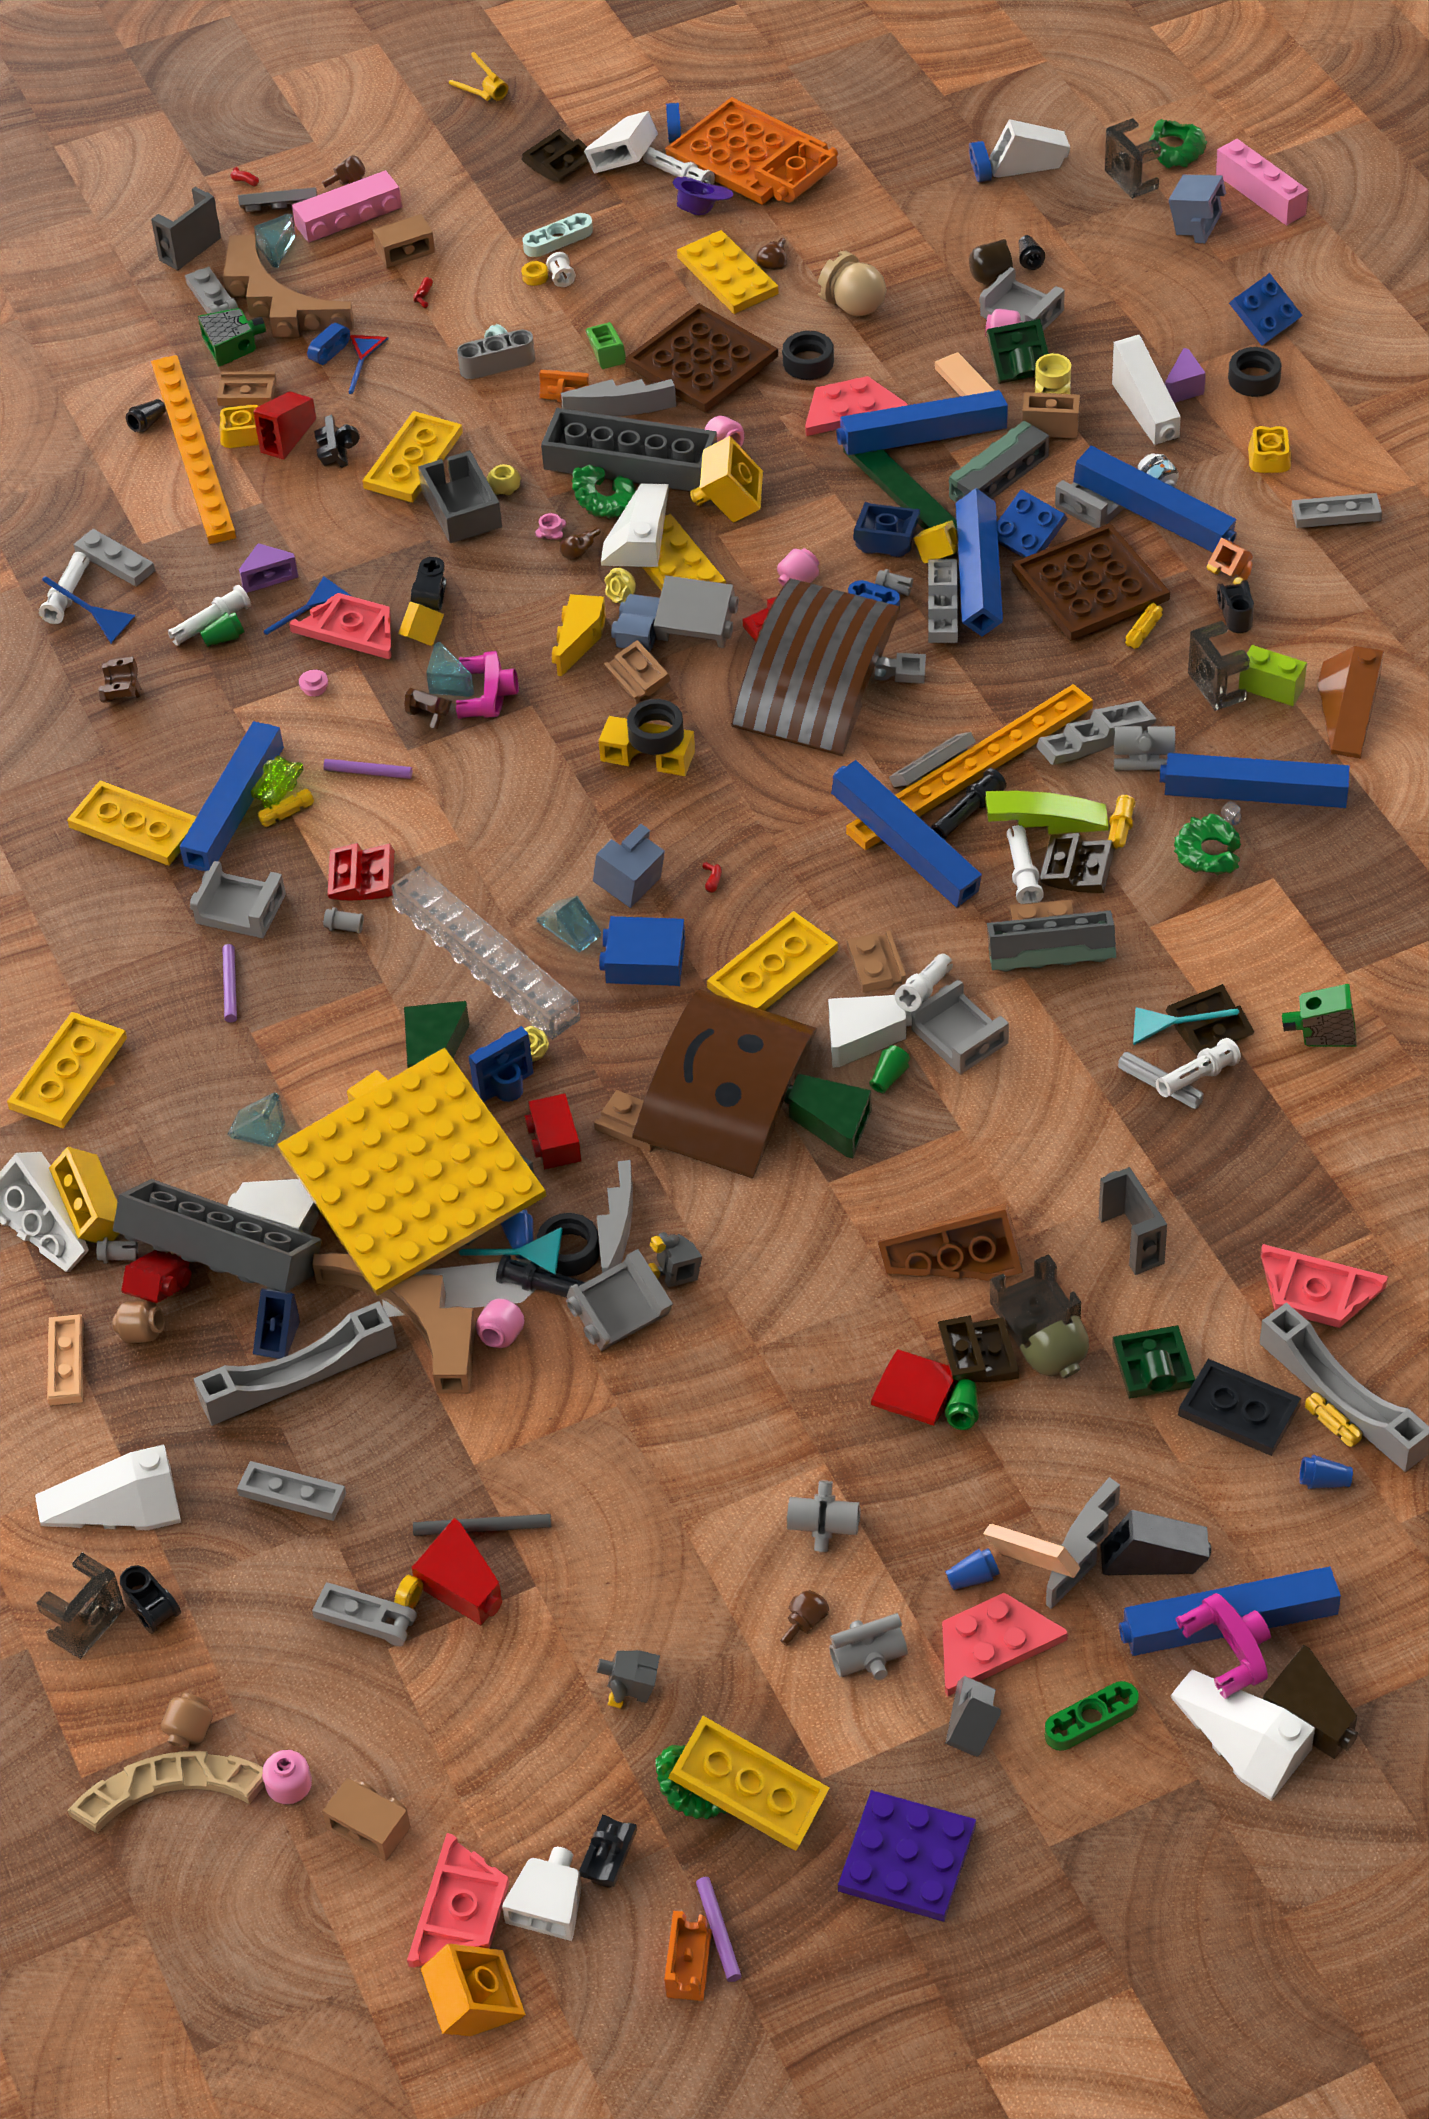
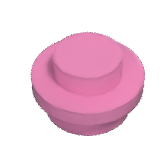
(313, 682)

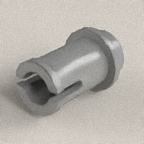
(896, 582)
(343, 920)
(116, 1250)

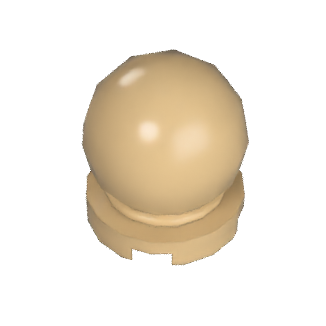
(852, 285)

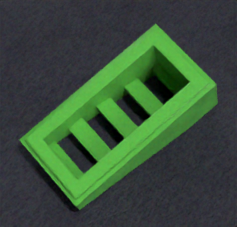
(606, 345)

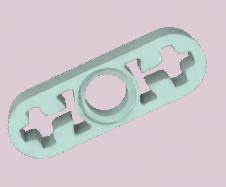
(542, 242)

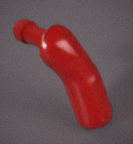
(247, 177)
(423, 291)
(713, 880)

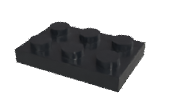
(1239, 1407)

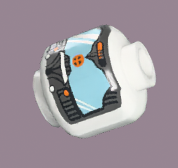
(1159, 467)

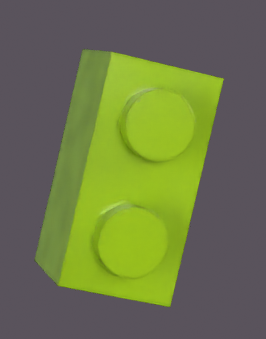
(1273, 675)

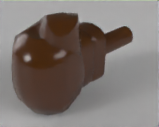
(347, 172)
(772, 255)
(577, 545)
(806, 1613)

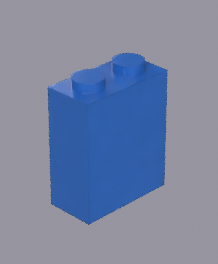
(643, 951)

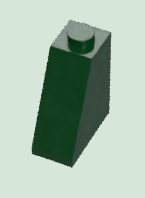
(433, 1028)
(830, 1111)

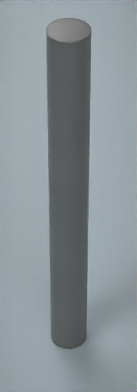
(485, 1524)

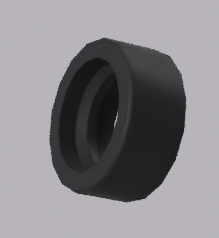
(808, 368)
(1254, 385)
(658, 742)
(577, 1225)

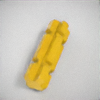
(1143, 626)
(286, 808)
(1333, 1419)

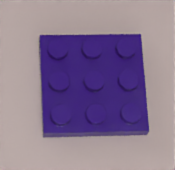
(907, 1855)

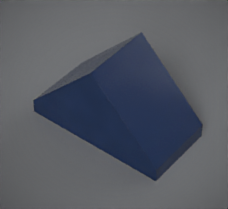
(275, 1323)

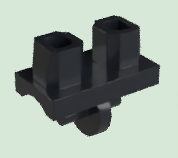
(334, 442)
(607, 1851)

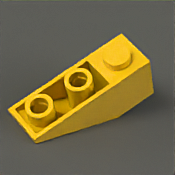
(581, 629)

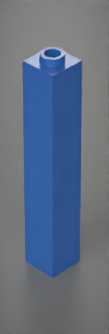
(923, 422)
(1153, 499)
(979, 562)
(1256, 780)
(230, 797)
(906, 833)
(1277, 1599)

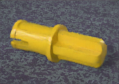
(1121, 820)

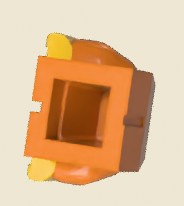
(1231, 560)

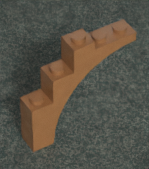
(266, 297)
(422, 1299)

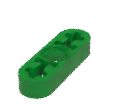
(1084, 1730)

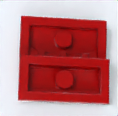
(361, 873)
(914, 1387)

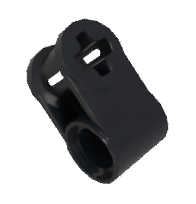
(429, 584)
(1236, 606)
(151, 1602)

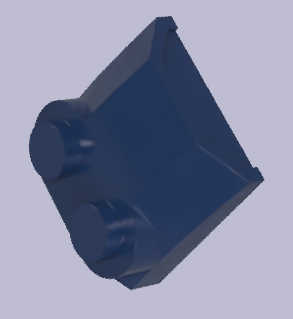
(885, 529)

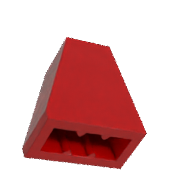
(283, 423)
(459, 1575)

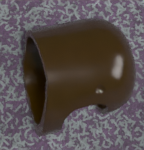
(990, 261)

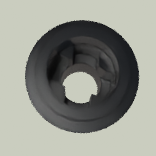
(1030, 253)
(144, 415)

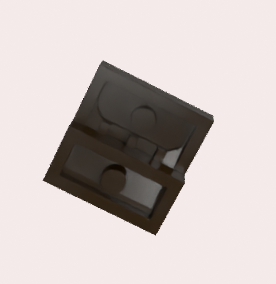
(556, 156)
(1077, 863)
(1209, 1032)
(978, 1349)

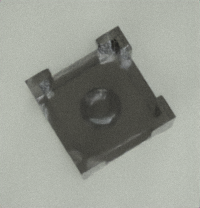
(1125, 159)
(1211, 670)
(1033, 1302)
(88, 1613)

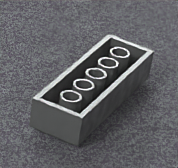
(626, 448)
(216, 1235)

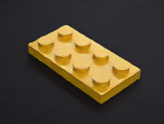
(727, 271)
(417, 443)
(681, 557)
(132, 822)
(774, 963)
(67, 1070)
(749, 1783)

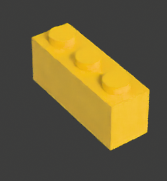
(85, 1194)

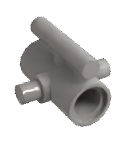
(1143, 746)
(823, 1516)
(868, 1646)

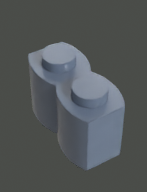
(636, 621)

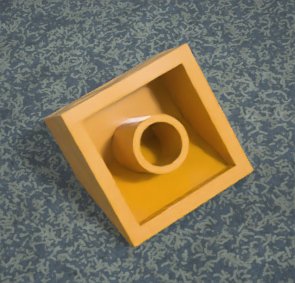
(471, 1989)

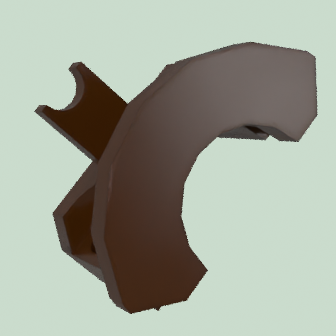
(120, 679)
(419, 700)

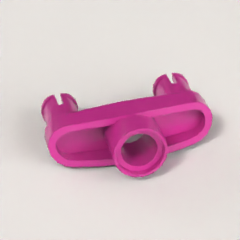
(496, 686)
(1242, 1635)

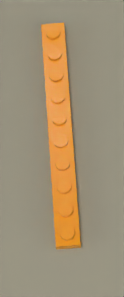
(193, 450)
(988, 753)

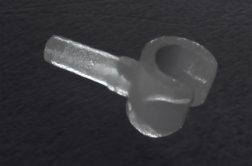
(1231, 813)

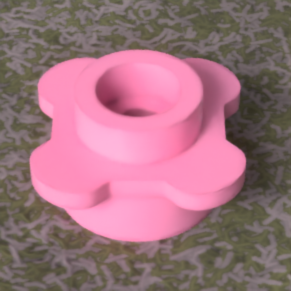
(550, 526)

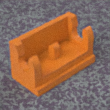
(687, 1958)

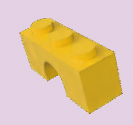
(617, 749)

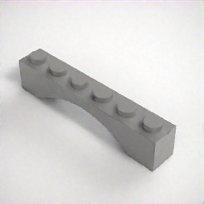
(241, 1388)
(1387, 1426)

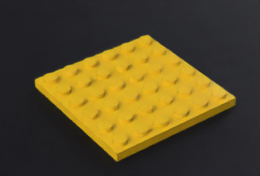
(411, 1171)

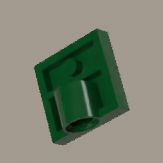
(1016, 349)
(1153, 1361)

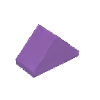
(1185, 378)
(267, 567)

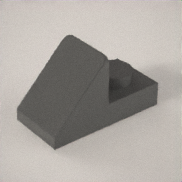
(972, 1716)

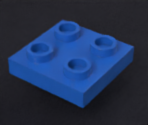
(1265, 309)
(1028, 525)
(502, 1066)

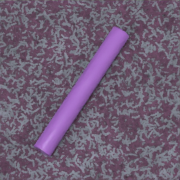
(368, 768)
(229, 983)
(718, 1929)

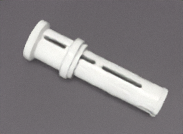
(677, 167)
(229, 603)
(53, 609)
(1025, 874)
(920, 986)
(1172, 1082)

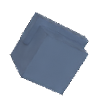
(1197, 205)
(629, 868)

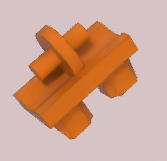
(556, 382)

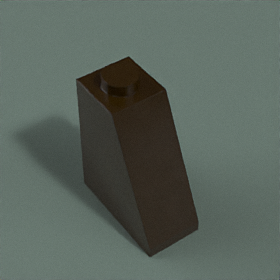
(1312, 1696)

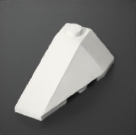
(639, 530)
(36, 1210)
(119, 1493)
(1249, 1732)

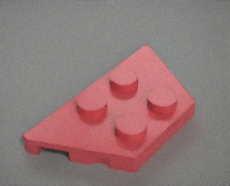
(846, 399)
(349, 624)
(1318, 1287)
(994, 1639)
(460, 1903)

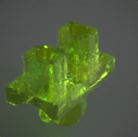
(276, 781)

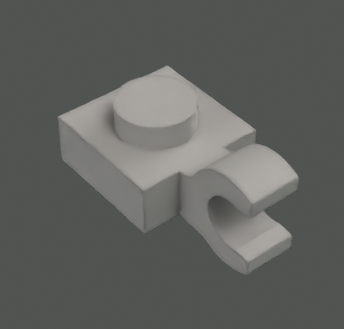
(905, 668)

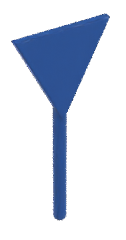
(323, 592)
(110, 621)

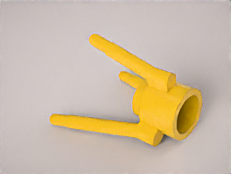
(492, 85)

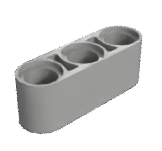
(496, 354)

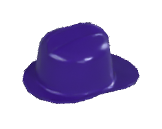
(698, 196)

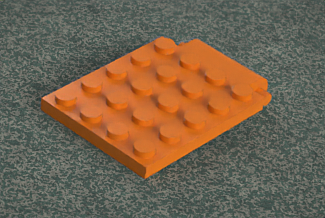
(754, 153)

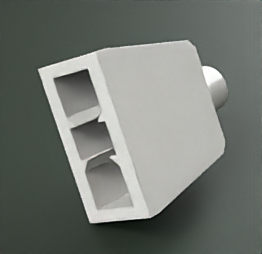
(546, 1896)

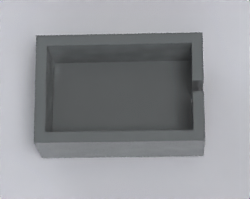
(465, 503)

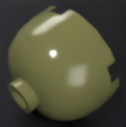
(1058, 1348)

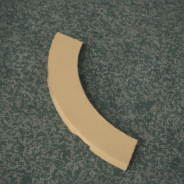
(165, 1774)

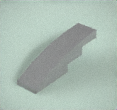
(622, 399)
(942, 601)
(1093, 734)
(615, 1227)
(1083, 1538)

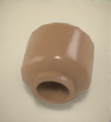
(138, 1321)
(186, 1720)

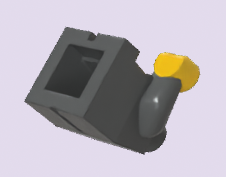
(677, 1259)
(630, 1675)

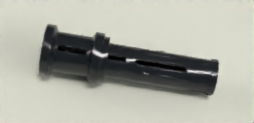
(974, 799)
(531, 1277)

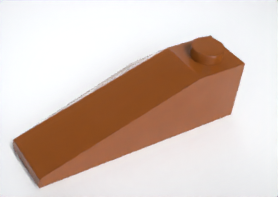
(1348, 696)
(965, 1247)

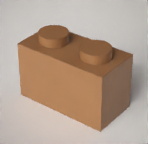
(403, 240)
(1052, 413)
(367, 1818)

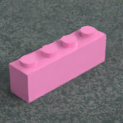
(1262, 182)
(347, 206)

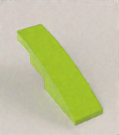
(1052, 810)

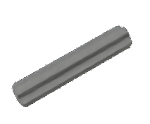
(1150, 1073)

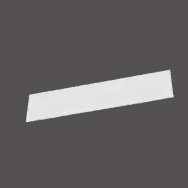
(472, 1287)

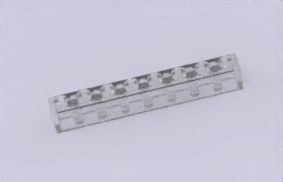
(485, 953)

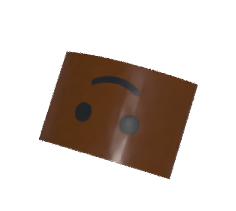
(722, 1082)

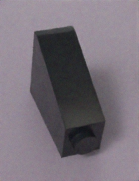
(1154, 1546)

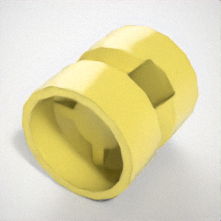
(1053, 374)

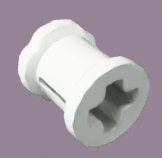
(564, 262)

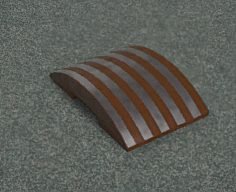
(813, 665)

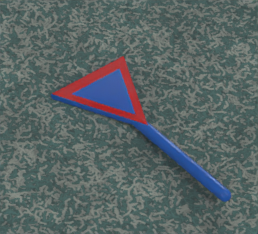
(364, 347)

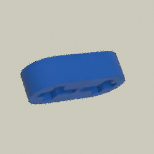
(673, 121)
(980, 161)
(328, 343)
(875, 592)

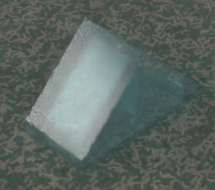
(275, 238)
(447, 674)
(570, 923)
(259, 1122)

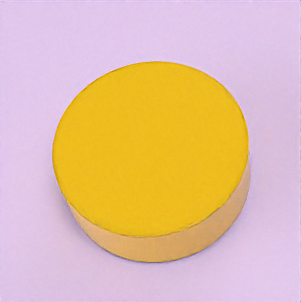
(534, 273)
(409, 1591)

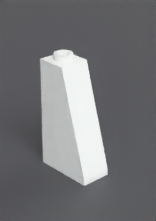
(1144, 390)

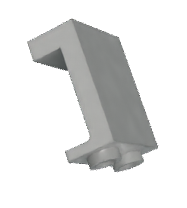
(1030, 303)
(1085, 504)
(695, 609)
(237, 901)
(958, 1028)
(619, 1301)

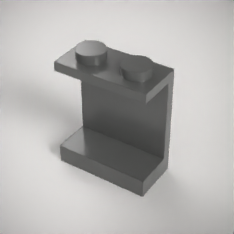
(189, 234)
(1125, 1195)

